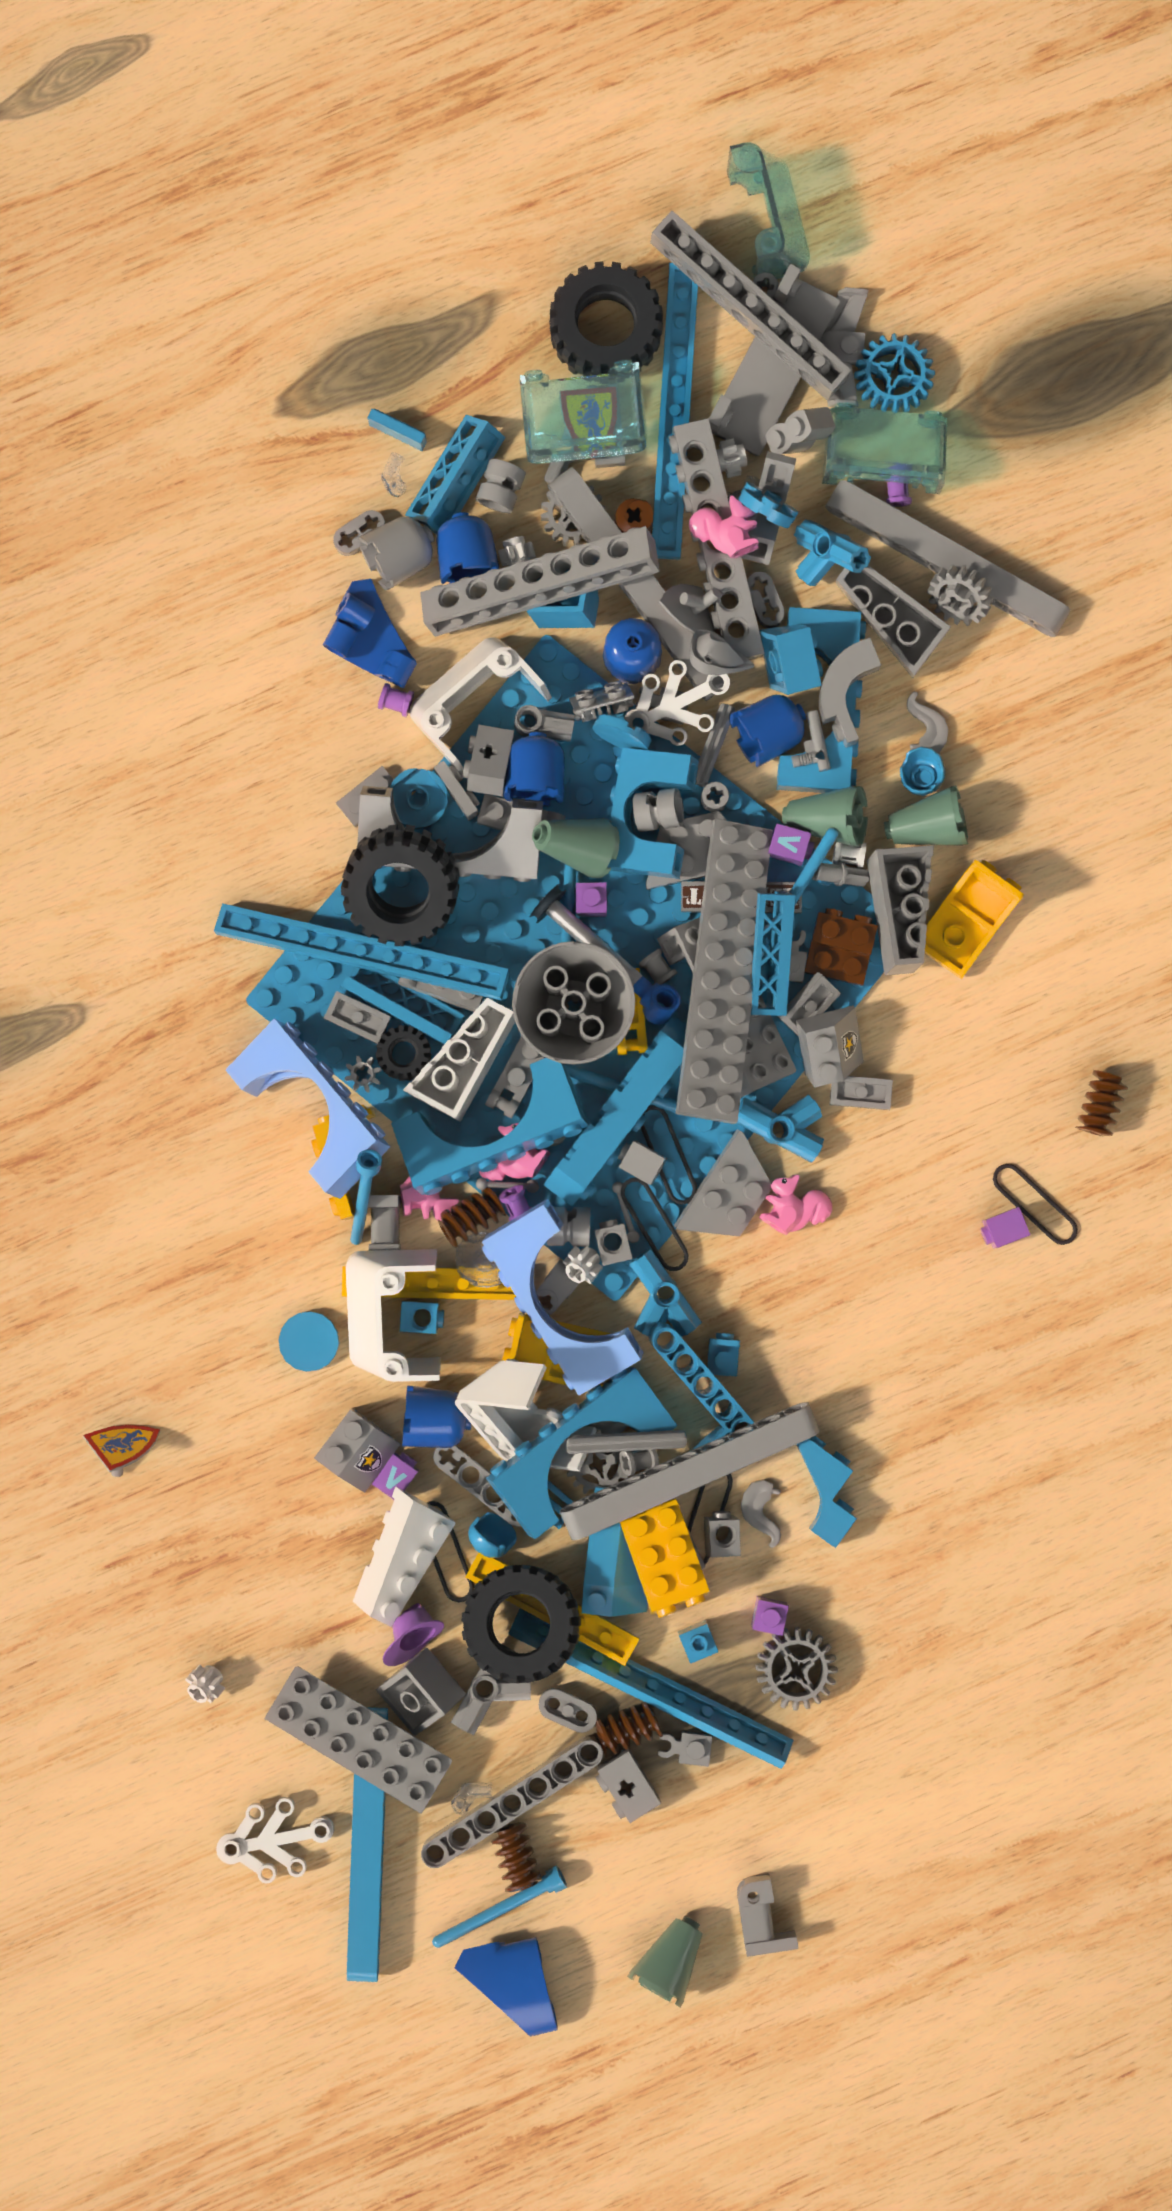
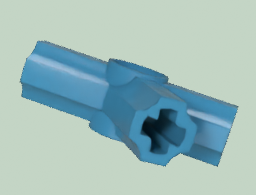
(825, 550)
(794, 1121)
(658, 1310)

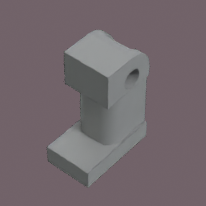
(385, 1222)
(757, 1918)

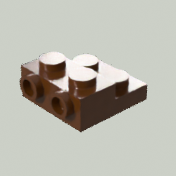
(841, 947)

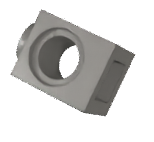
(641, 1161)
(611, 1257)
(731, 1544)

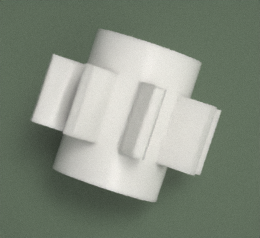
(731, 457)
(516, 550)
(361, 1065)
(582, 1264)
(205, 1684)

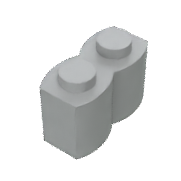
(800, 431)

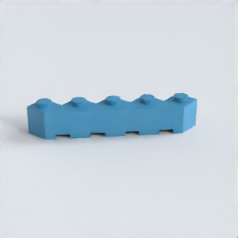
(619, 1115)

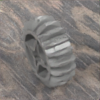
(784, 1675)

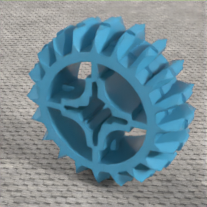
(884, 369)

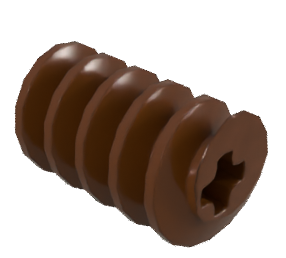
(636, 512)
(1102, 1104)
(470, 1216)
(627, 1728)
(516, 1857)

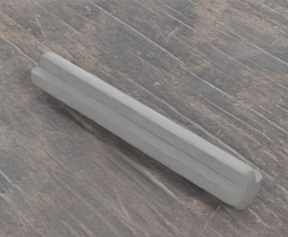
(626, 1441)

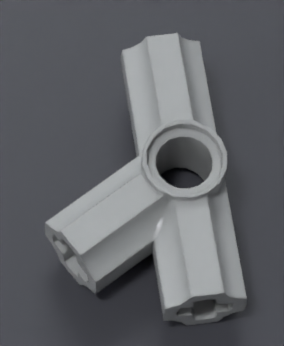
(475, 1706)

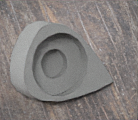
(714, 655)

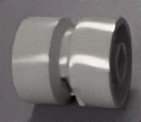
(501, 485)
(657, 810)
(575, 1227)

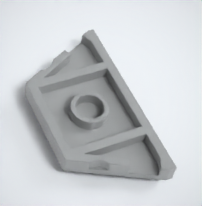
(695, 840)
(728, 1192)

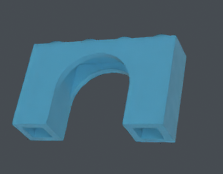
(639, 773)

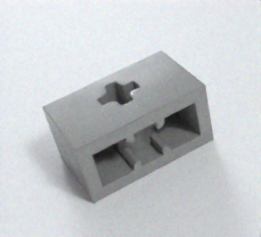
(489, 760)
(643, 1795)

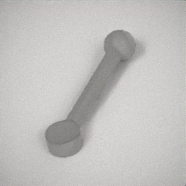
(531, 1185)
(632, 1236)

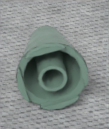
(831, 809)
(930, 821)
(579, 843)
(670, 1961)

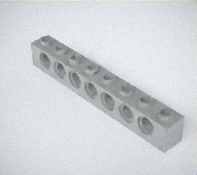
(750, 305)
(700, 436)
(555, 585)

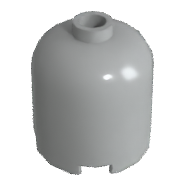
(397, 550)

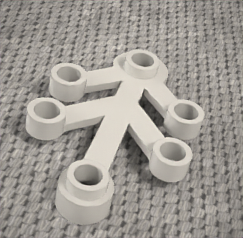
(671, 705)
(269, 1841)

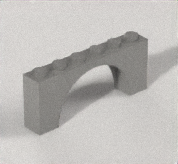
(507, 855)

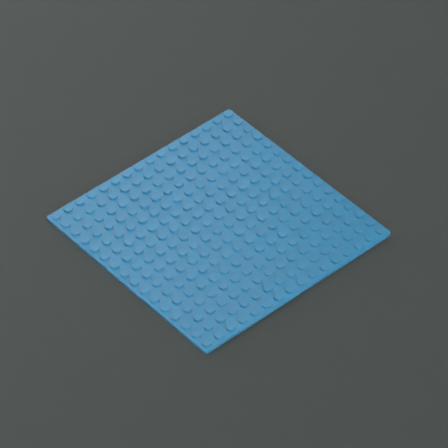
(496, 929)

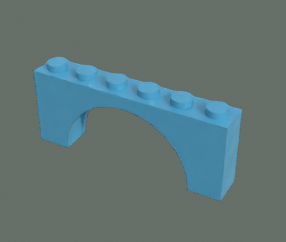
(834, 633)
(550, 1115)
(524, 1477)

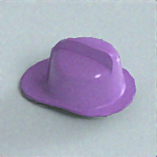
(411, 1634)

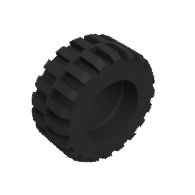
(598, 285)
(396, 922)
(479, 1623)

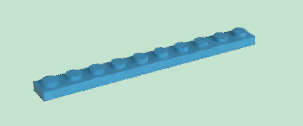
(674, 411)
(362, 952)
(665, 1695)

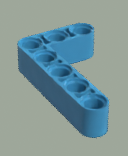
(691, 1374)

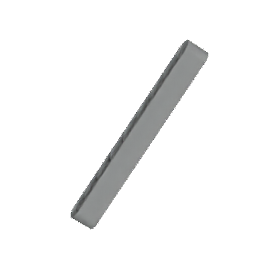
(938, 551)
(643, 592)
(689, 1471)

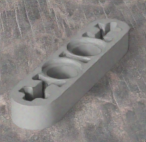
(477, 1489)

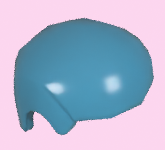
(922, 771)
(491, 1535)

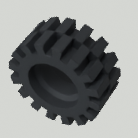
(395, 1036)

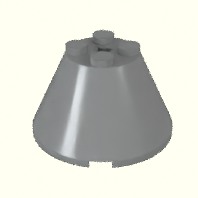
(576, 974)

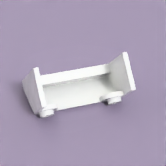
(433, 706)
(367, 1279)
(504, 1411)

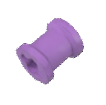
(898, 494)
(395, 700)
(515, 1201)

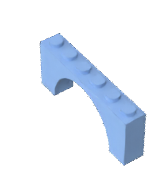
(282, 1055)
(583, 1358)

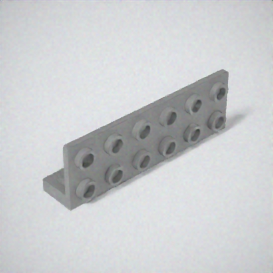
(763, 380)
(765, 1051)
(358, 1739)

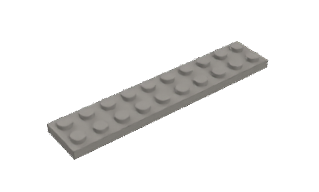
(723, 973)

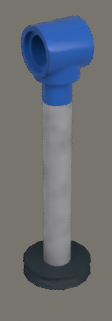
(649, 993)

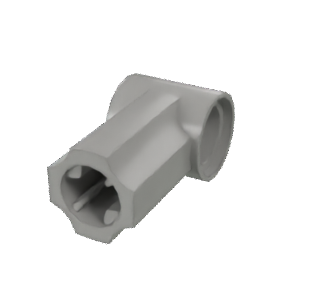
(554, 724)

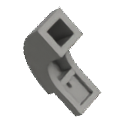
(777, 479)
(846, 668)

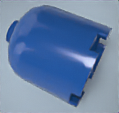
(465, 548)
(630, 663)
(768, 728)
(535, 770)
(432, 1418)

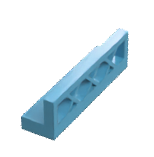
(459, 476)
(779, 954)
(399, 1012)

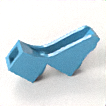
(829, 1476)

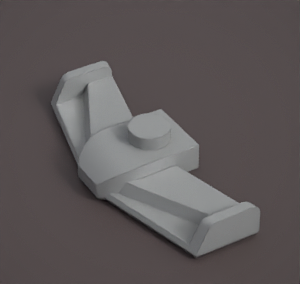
(844, 341)

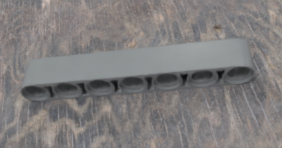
(503, 1814)

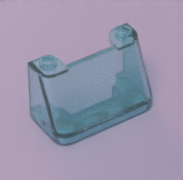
(768, 174)
(583, 414)
(886, 447)

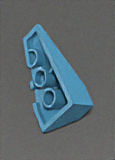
(610, 1575)

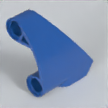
(367, 636)
(513, 1981)

